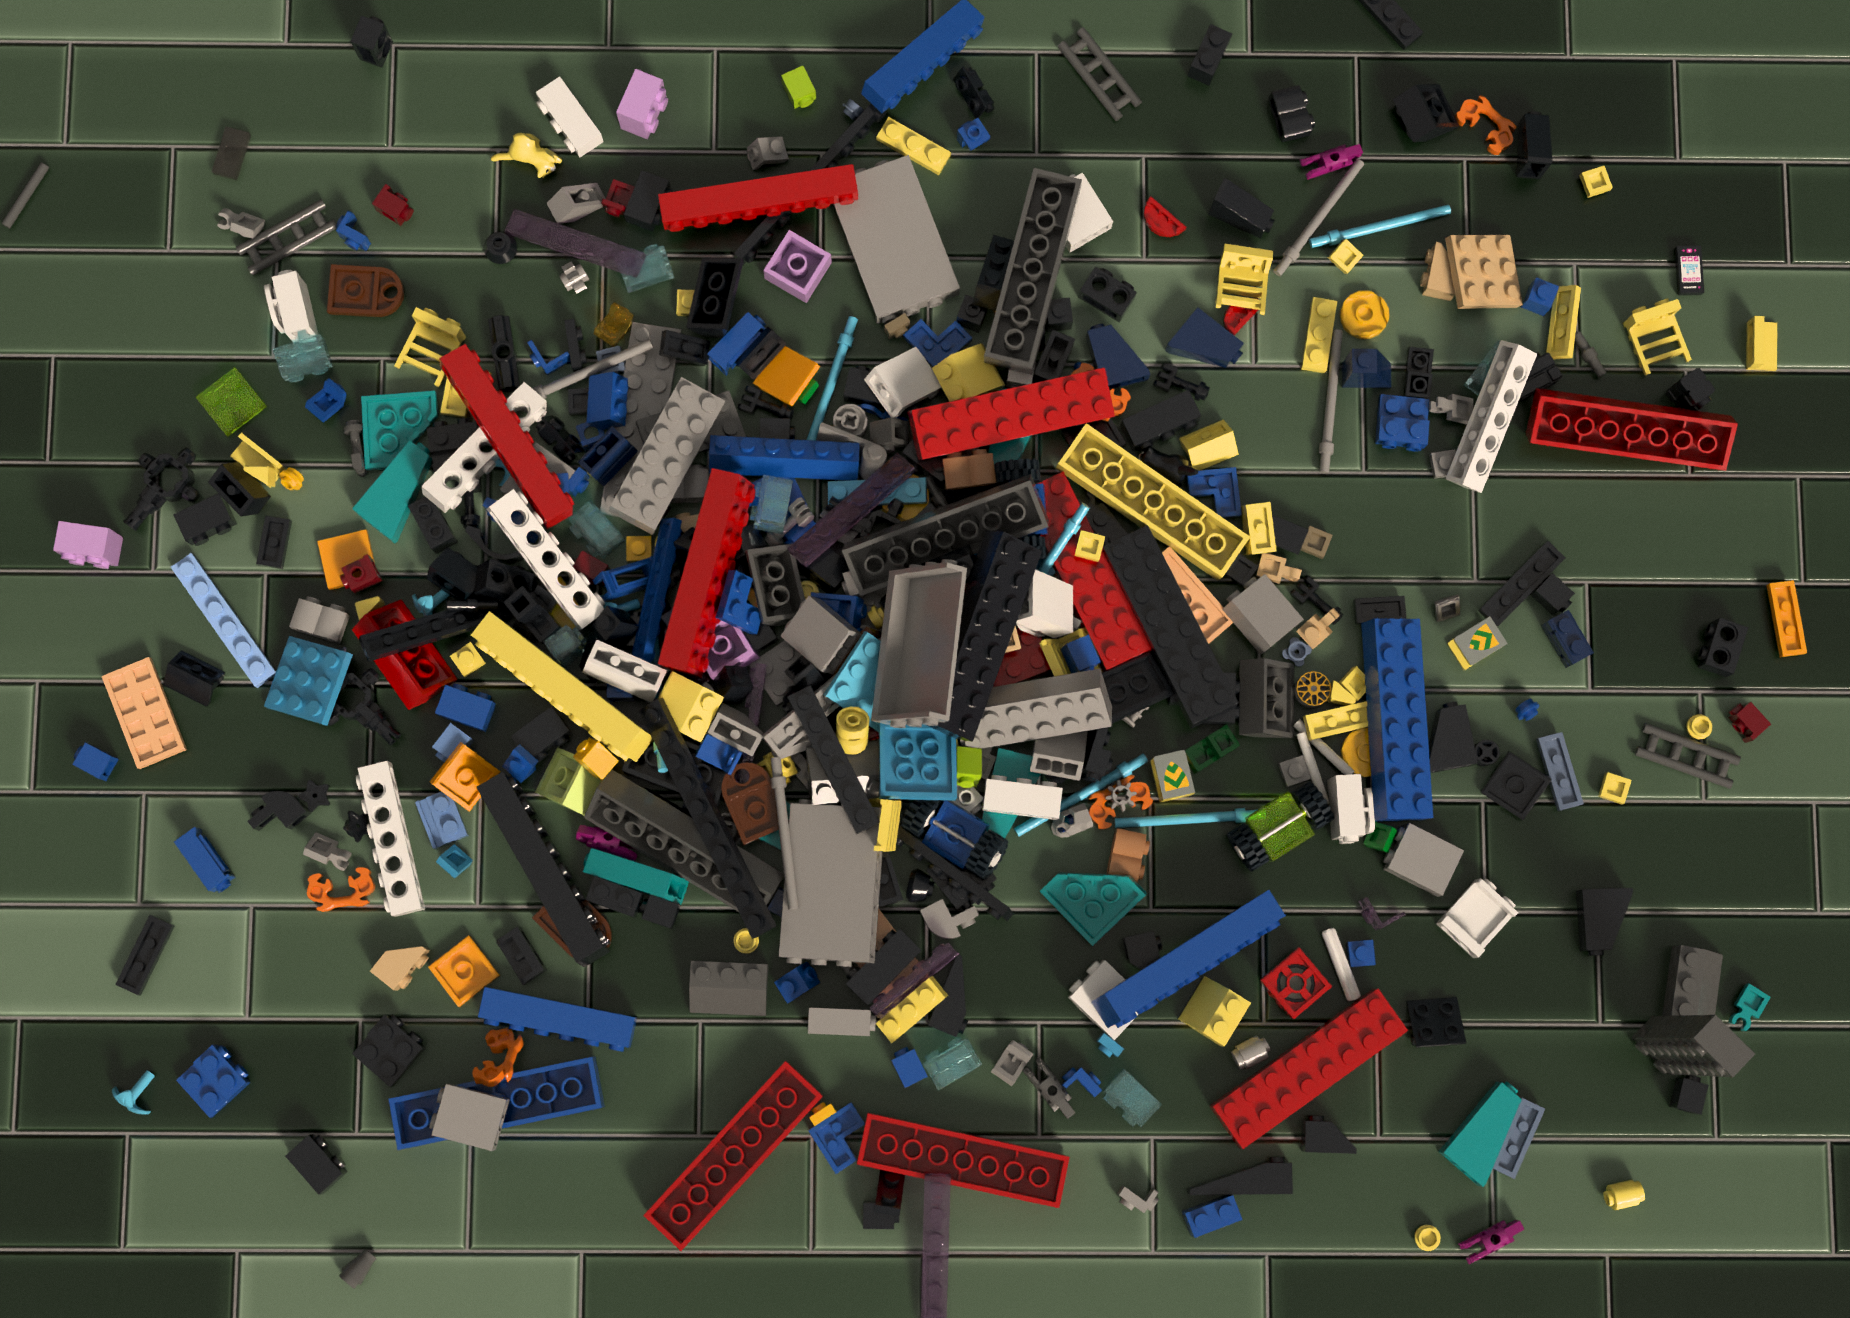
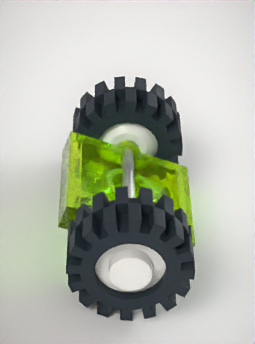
(1280, 826)

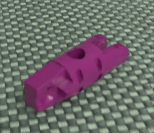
(1341, 155)
(601, 840)
(1502, 1233)

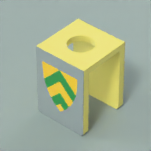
(1477, 643)
(1172, 776)

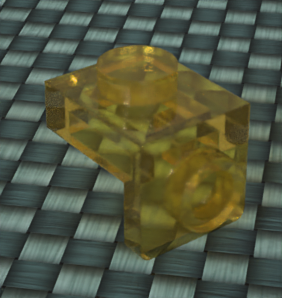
(614, 325)

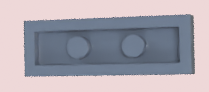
(1560, 769)
(1518, 1138)

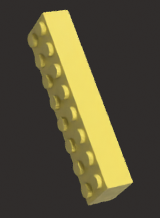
(1152, 501)
(561, 688)

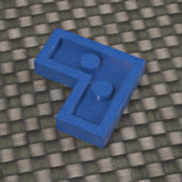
(936, 347)
(1221, 485)
(734, 606)
(831, 1133)

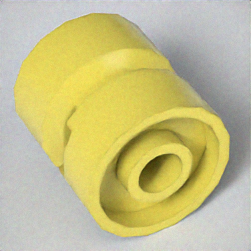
(852, 729)

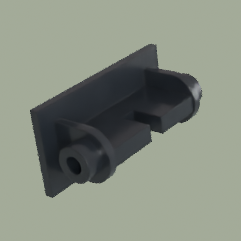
(968, 83)
(553, 430)

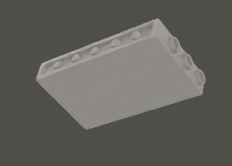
(896, 242)
(919, 645)
(834, 887)

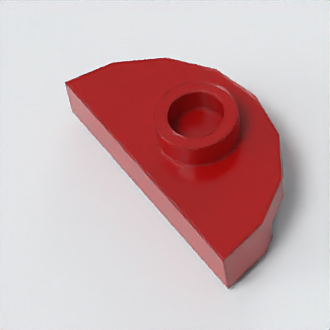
(1160, 220)
(1237, 317)

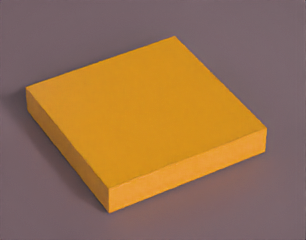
(786, 375)
(341, 551)
(462, 774)
(464, 971)

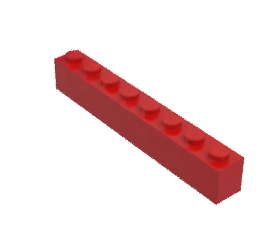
(758, 197)
(506, 436)

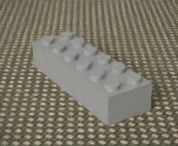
(666, 456)
(1044, 709)

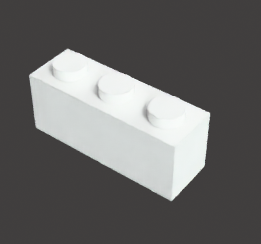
(568, 117)
(624, 671)
(1022, 798)

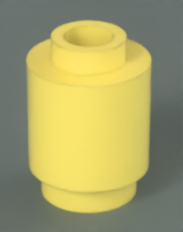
(1624, 1194)

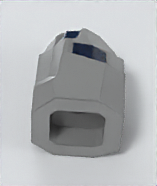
(1072, 821)

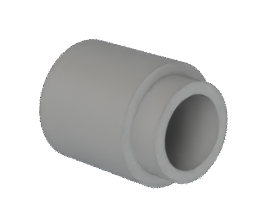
(1250, 1052)

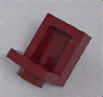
(617, 198)

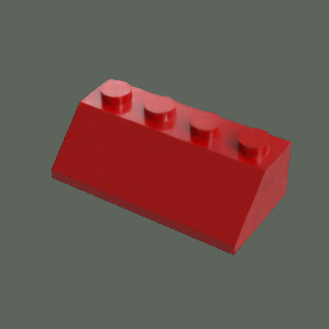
(414, 673)

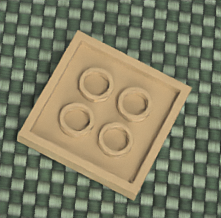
(1483, 271)

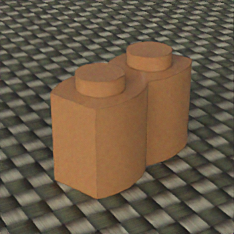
(969, 470)
(1127, 854)

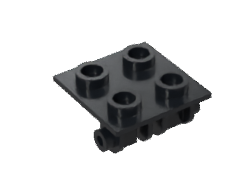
(1436, 1022)

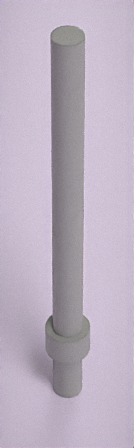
(1292, 252)
(592, 369)
(1326, 447)
(778, 783)

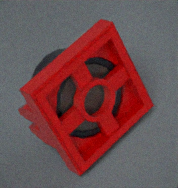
(1295, 983)

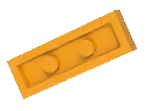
(1786, 618)

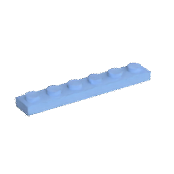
(224, 620)

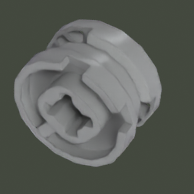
(851, 419)

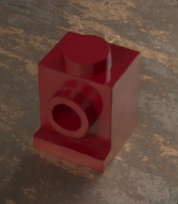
(393, 205)
(590, 567)
(368, 576)
(1748, 721)

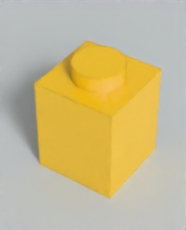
(595, 758)

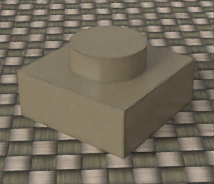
(897, 327)
(1316, 542)

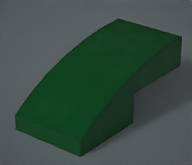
(1211, 749)

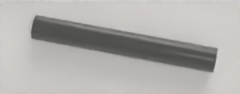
(25, 195)

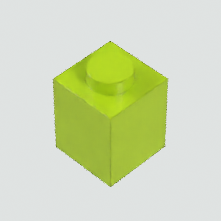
(799, 87)
(968, 766)

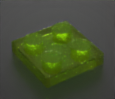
(231, 401)

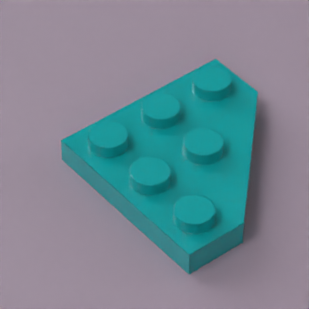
(393, 422)
(1093, 900)

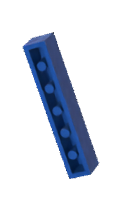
(923, 55)
(784, 457)
(557, 1017)

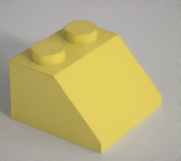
(967, 375)
(690, 705)
(1214, 1011)

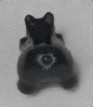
(1172, 466)

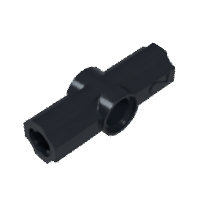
(502, 339)

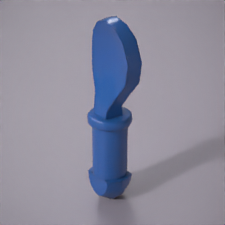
(874, 410)

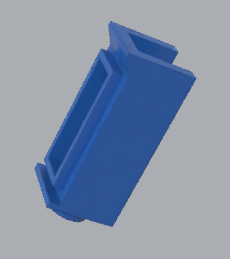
(736, 342)
(615, 590)
(204, 860)

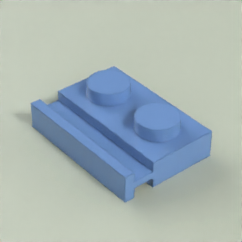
(441, 819)

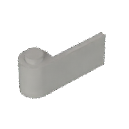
(870, 454)

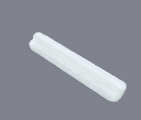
(1341, 964)

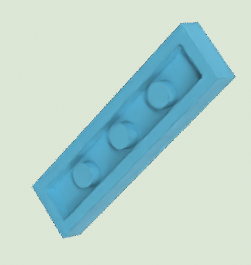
(910, 492)

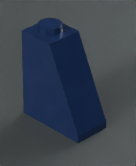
(1205, 341)
(1115, 355)
(1366, 369)

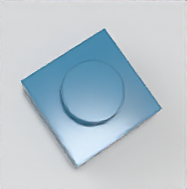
(454, 861)
(1109, 1046)

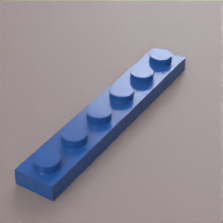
(656, 589)

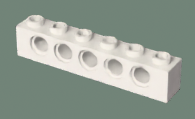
(1491, 416)
(444, 497)
(548, 574)
(412, 898)

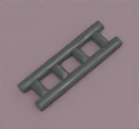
(1099, 59)
(283, 251)
(1673, 759)

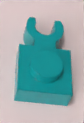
(1750, 1003)

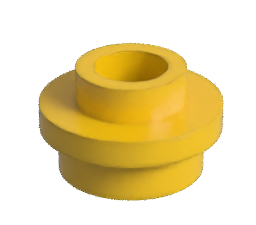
(291, 479)

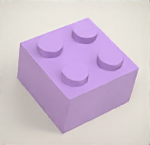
(642, 104)
(797, 266)
(88, 544)
(729, 649)

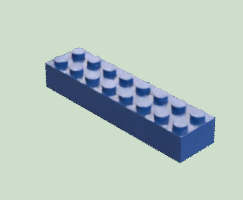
(1397, 719)
(1193, 956)
(532, 1094)

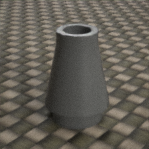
(357, 1269)

